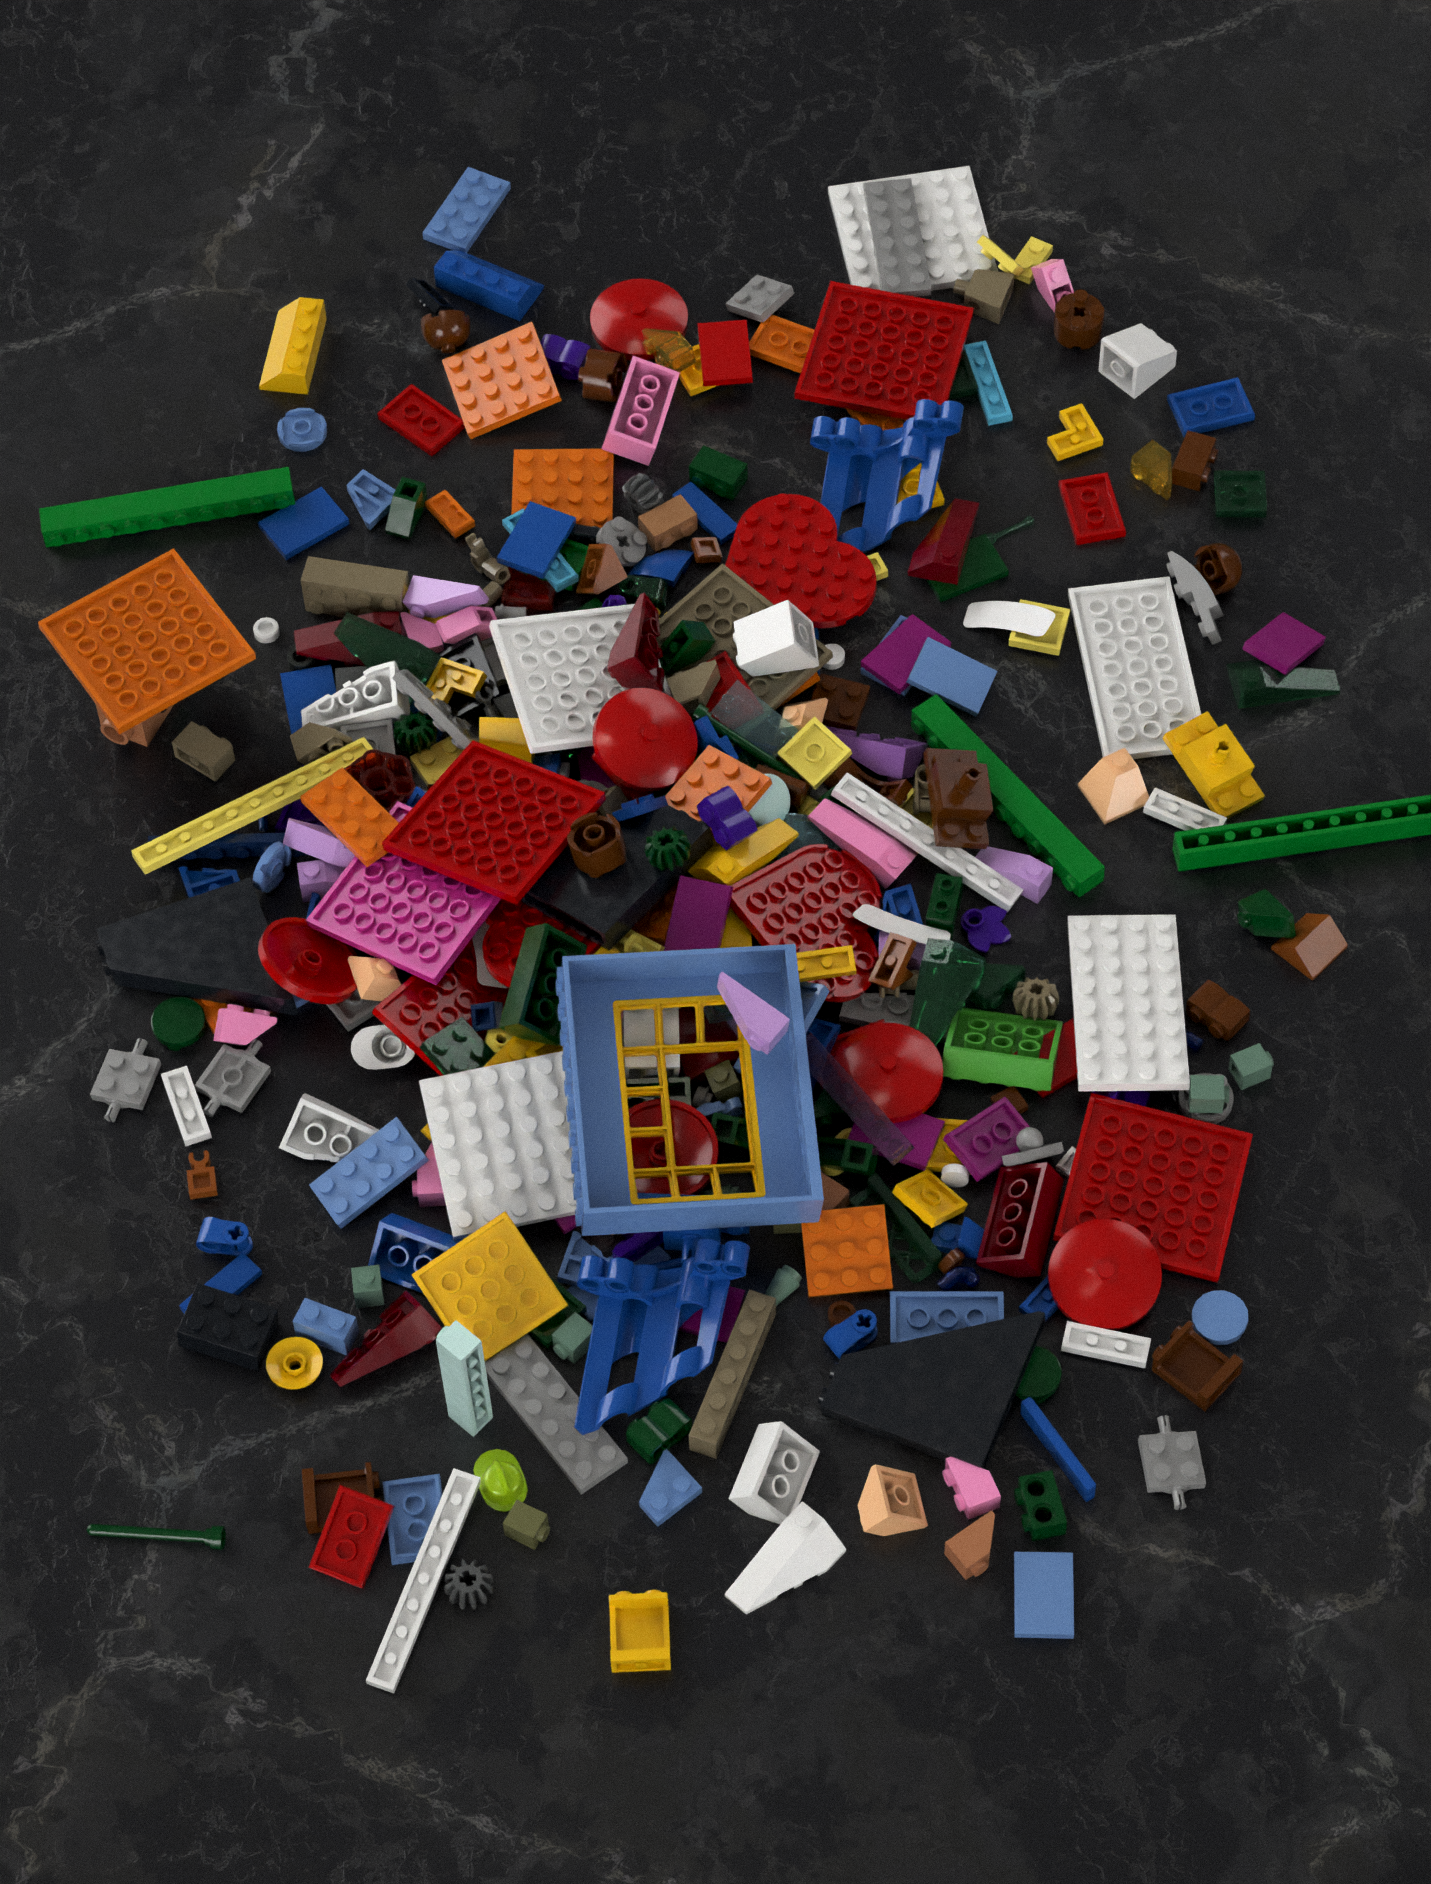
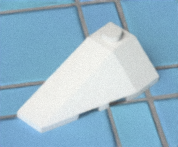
(361, 701)
(323, 1131)
(793, 1554)

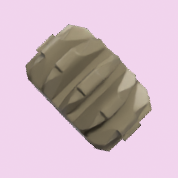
(1035, 998)

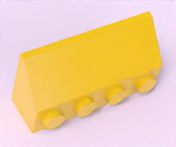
(294, 346)

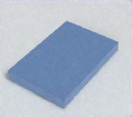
(951, 676)
(414, 1509)
(1043, 1595)

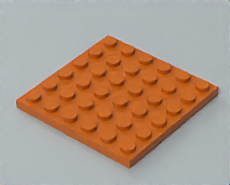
(146, 641)

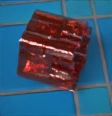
(384, 777)

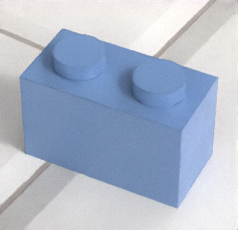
(326, 1326)

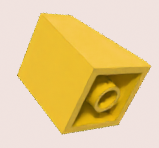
(505, 736)

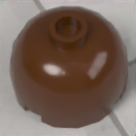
(446, 331)
(1219, 566)

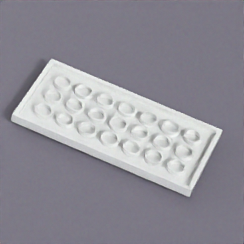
(1134, 663)
(1127, 1003)

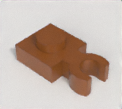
(201, 1178)

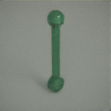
(1027, 521)

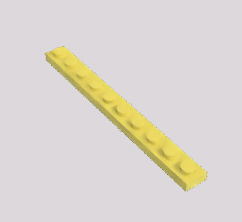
(244, 809)

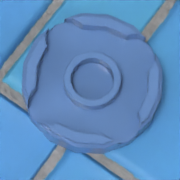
(302, 429)
(270, 866)
(1220, 1317)

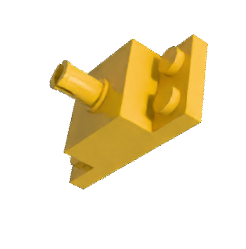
(1215, 765)

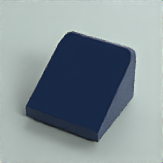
(486, 1015)

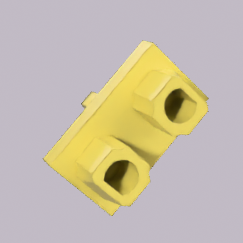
(636, 942)

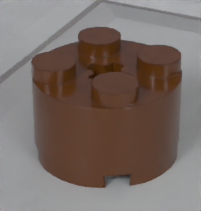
(1078, 320)
(602, 375)
(597, 844)

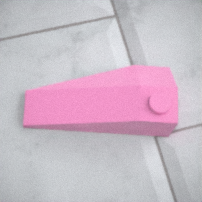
(864, 840)

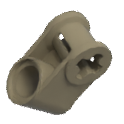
(921, 800)

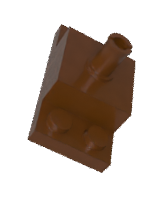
(958, 798)

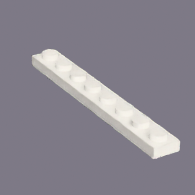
(921, 839)
(423, 1581)

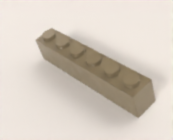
(732, 1374)

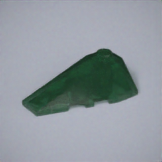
(380, 645)
(1260, 684)
(943, 984)

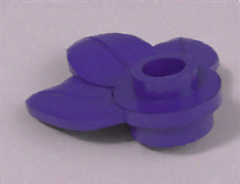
(989, 927)

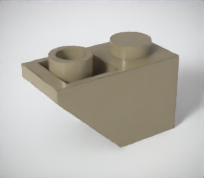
(694, 685)
(317, 741)

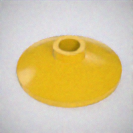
(294, 1352)

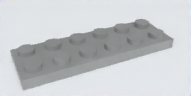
(897, 237)
(550, 1410)

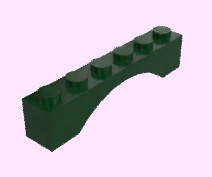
(833, 1152)

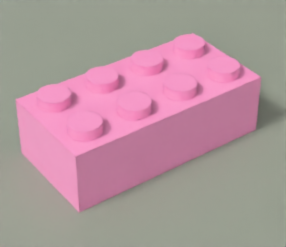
(640, 410)

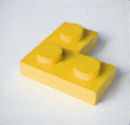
(1079, 436)
(456, 677)

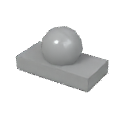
(1031, 1148)

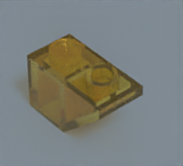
(668, 348)
(1154, 468)

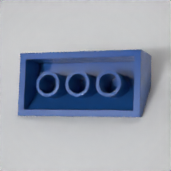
(486, 284)
(405, 1247)

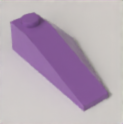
(887, 757)

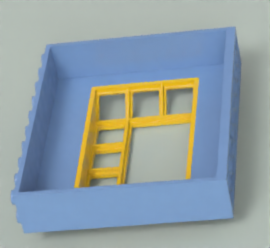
(774, 1087)

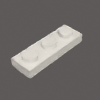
(1180, 812)
(186, 1106)
(1106, 1344)

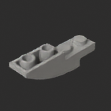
(1197, 594)

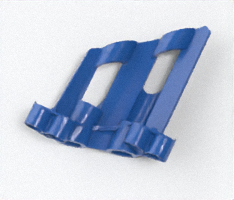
(871, 462)
(642, 1313)

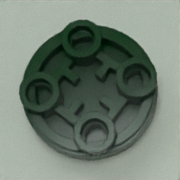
(178, 1022)
(1041, 1376)

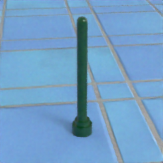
(743, 743)
(213, 1537)

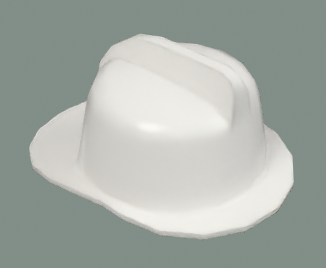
(379, 1048)

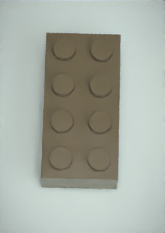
(353, 588)

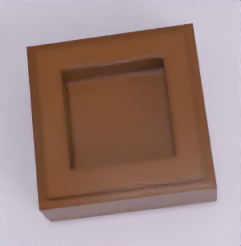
(706, 550)

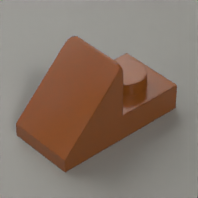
(891, 965)

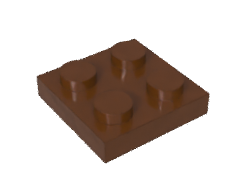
(844, 703)

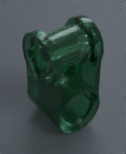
(654, 588)

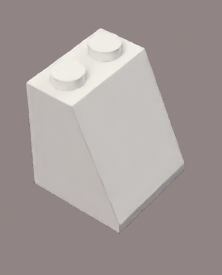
(1135, 359)
(775, 641)
(640, 1031)

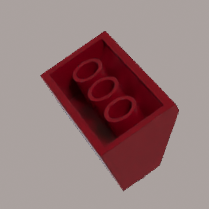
(1020, 1220)

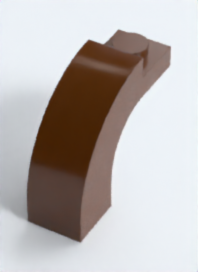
(893, 791)

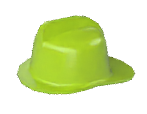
(500, 1479)

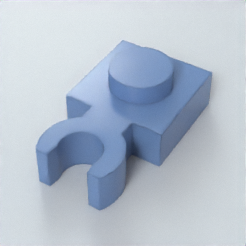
(730, 1107)

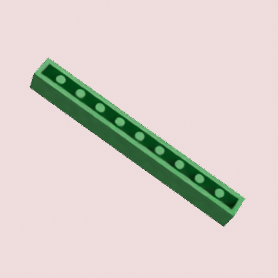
(166, 507)
(1013, 800)
(1302, 833)

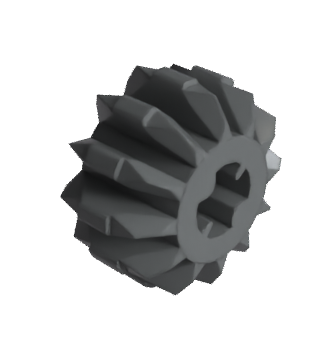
(642, 493)
(471, 1594)

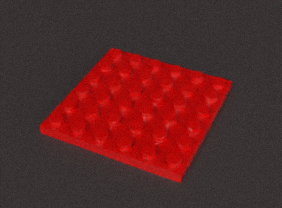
(883, 351)
(493, 821)
(1162, 1176)

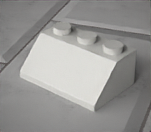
(774, 1472)

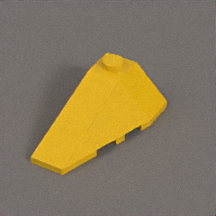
(746, 857)

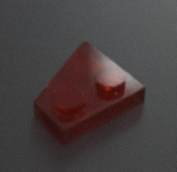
(527, 592)

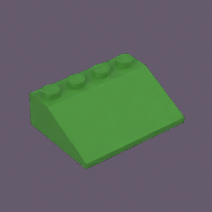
(983, 1044)

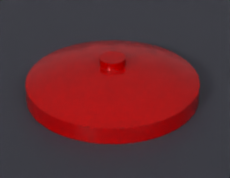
(631, 307)
(644, 739)
(307, 961)
(894, 1068)
(692, 1140)
(1104, 1274)

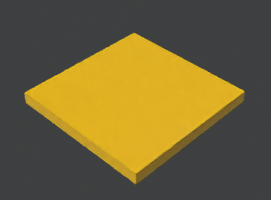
(491, 1286)

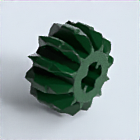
(415, 732)
(667, 848)

